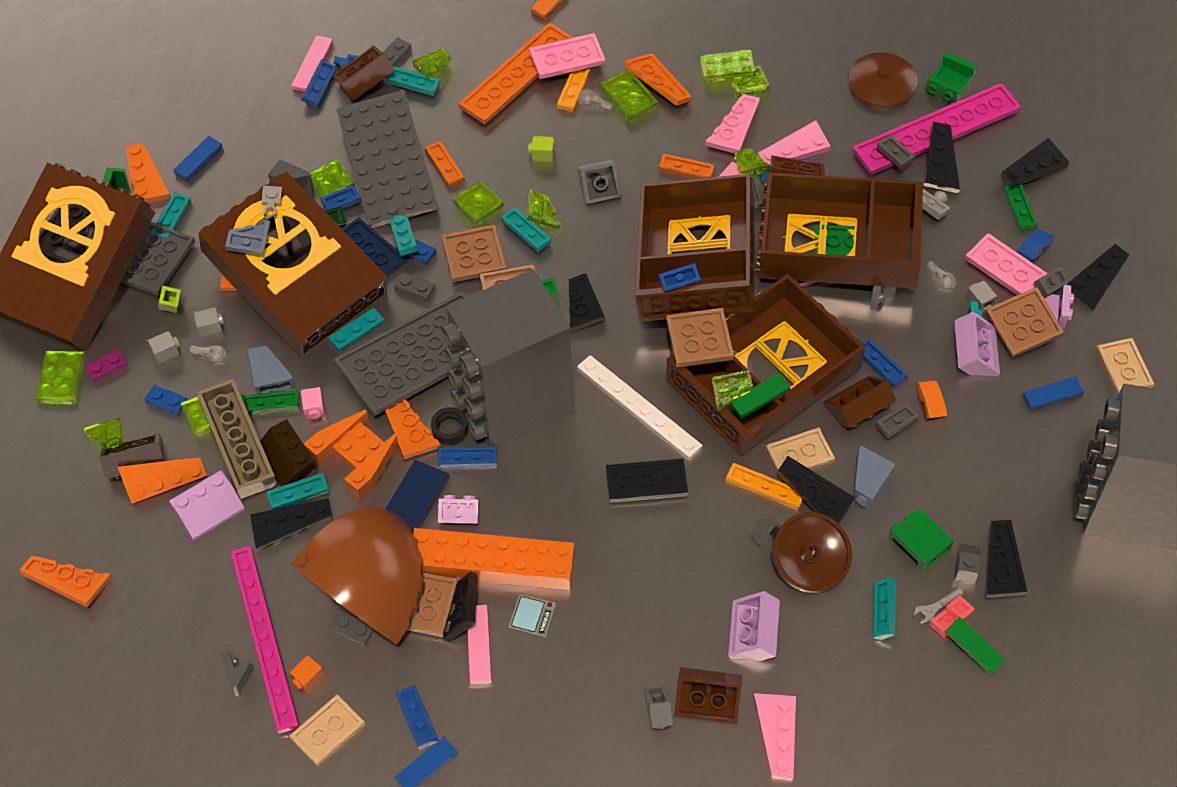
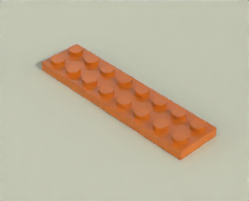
(509, 78)

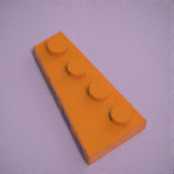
(658, 77)
(411, 433)
(157, 477)
(66, 580)

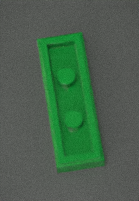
(1020, 208)
(760, 395)
(271, 402)
(974, 645)

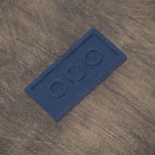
(375, 246)
(417, 493)

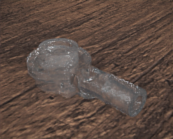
(588, 97)
(945, 279)
(215, 353)

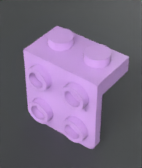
(1061, 304)

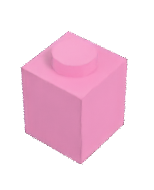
(312, 403)

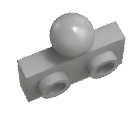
(935, 204)

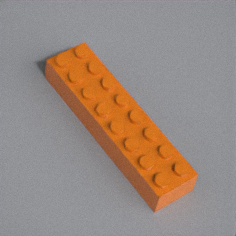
(496, 558)

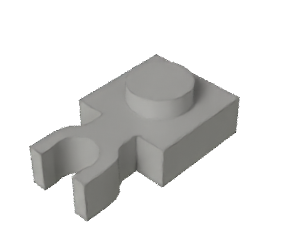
(270, 198)

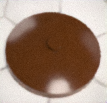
(882, 81)
(811, 552)

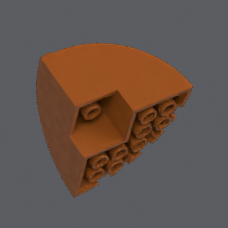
(368, 567)

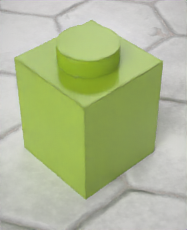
(542, 148)
(169, 299)

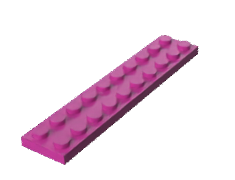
(963, 117)

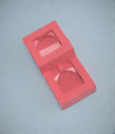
(953, 610)

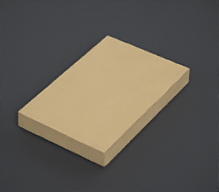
(1124, 364)
(806, 448)
(327, 730)

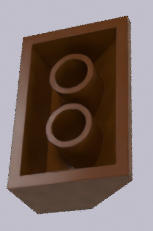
(364, 72)
(795, 166)
(860, 401)
(708, 695)

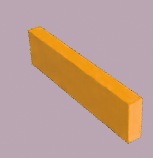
(572, 89)
(763, 486)

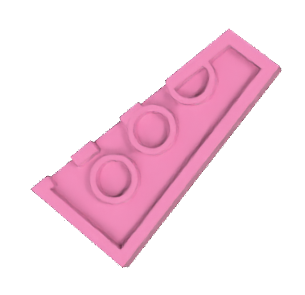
(735, 125)
(798, 145)
(777, 725)

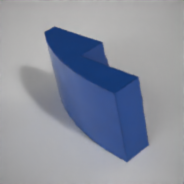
(1034, 244)

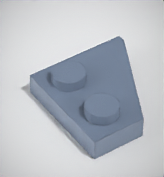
(248, 239)

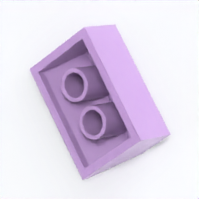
(976, 346)
(206, 505)
(754, 627)

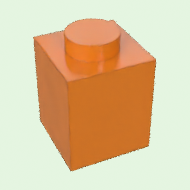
(306, 674)

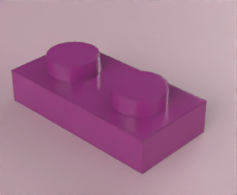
(106, 366)

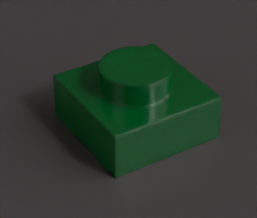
(337, 215)

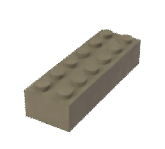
(236, 439)

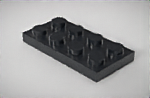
(646, 480)

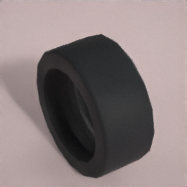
(449, 413)

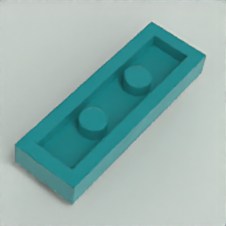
(413, 81)
(173, 213)
(526, 229)
(403, 235)
(356, 330)
(298, 492)
(884, 609)

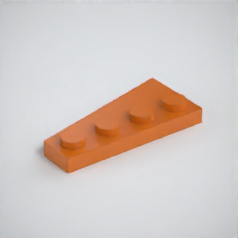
(144, 175)

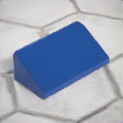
(679, 277)

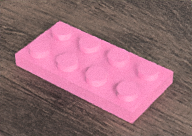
(567, 56)
(1004, 265)

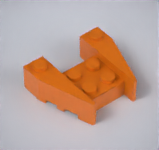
(357, 449)

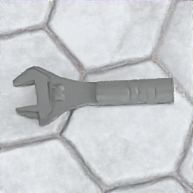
(930, 610)

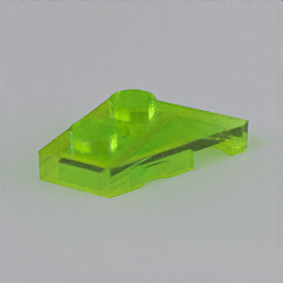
(432, 62)
(752, 85)
(750, 162)
(541, 211)
(731, 387)
(106, 434)

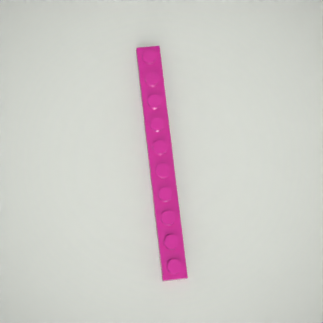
(264, 640)

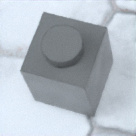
(983, 294)
(208, 322)
(164, 347)

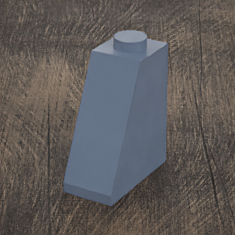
(268, 371)
(871, 476)

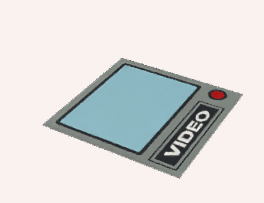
(532, 615)

